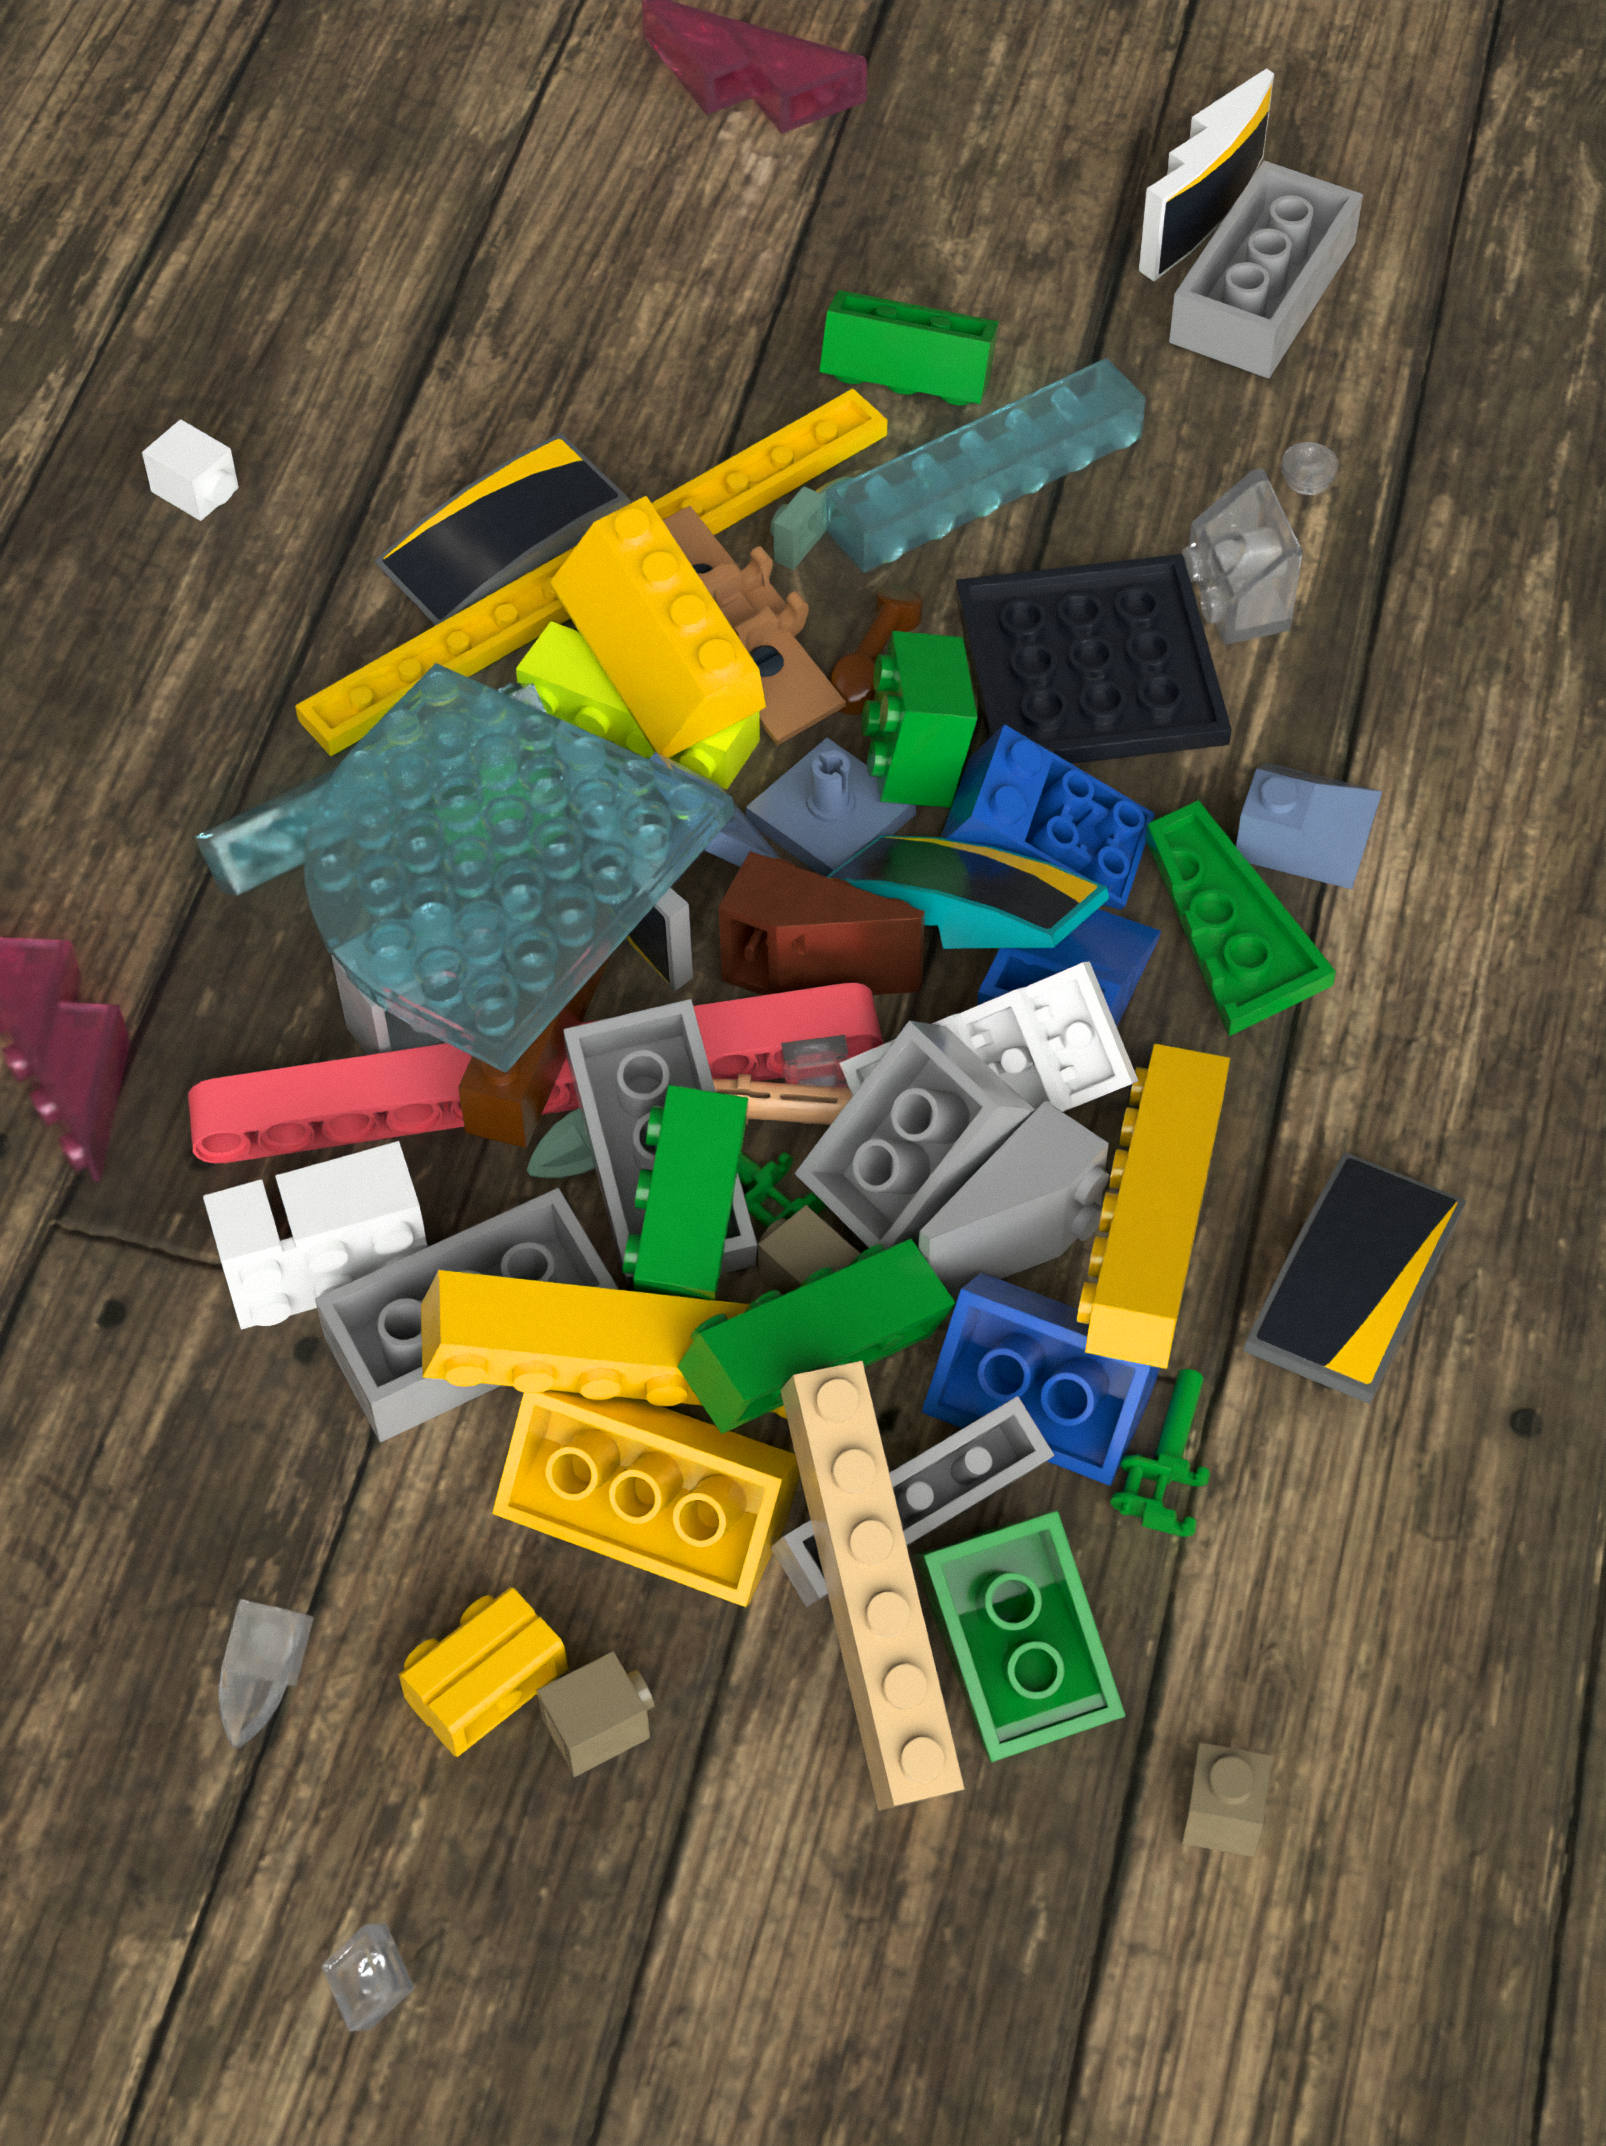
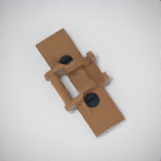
(792, 683)

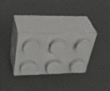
(912, 1135)

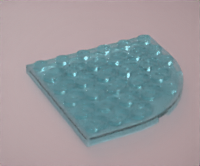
(492, 860)

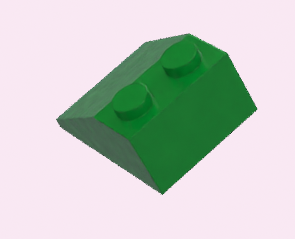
(1020, 1634)

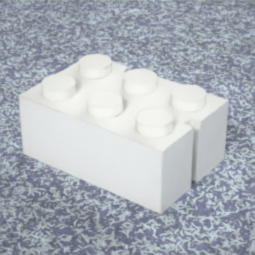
(343, 1222)

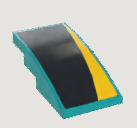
(976, 890)

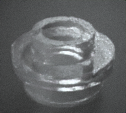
(1309, 467)

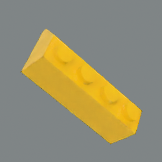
(657, 630)
(649, 1489)

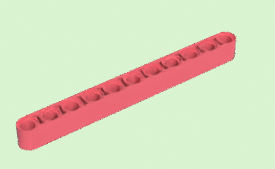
(419, 1090)

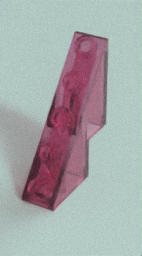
(735, 61)
(62, 1046)

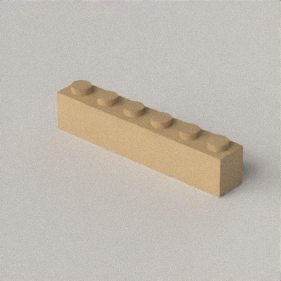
(871, 1586)

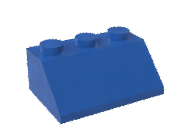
(1033, 1348)

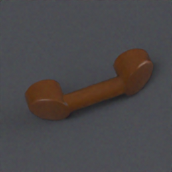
(896, 610)

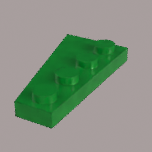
(1236, 926)

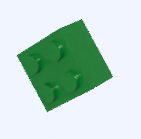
(919, 719)

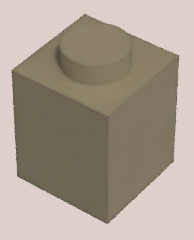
(798, 1248)
(596, 1712)
(1227, 1799)

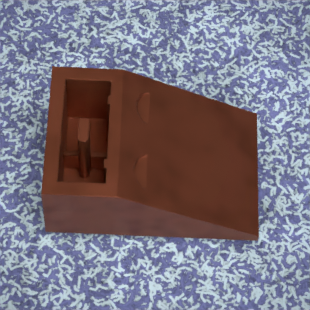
(811, 931)

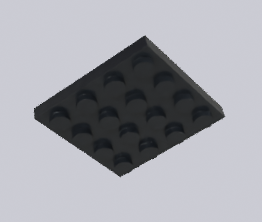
(1094, 659)

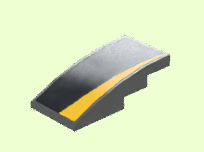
(500, 528)
(1355, 1277)

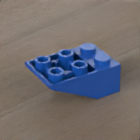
(1050, 811)
(1111, 944)

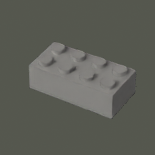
(1265, 269)
(618, 1075)
(377, 1318)

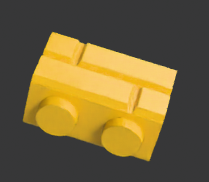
(482, 1669)

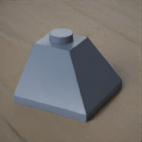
(1306, 824)

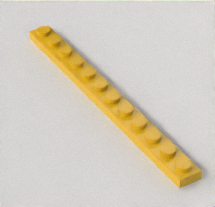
(527, 605)

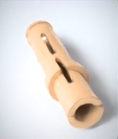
(787, 1101)

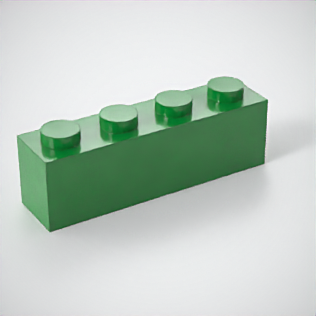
(831, 1320)

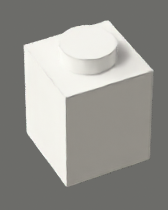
(190, 470)

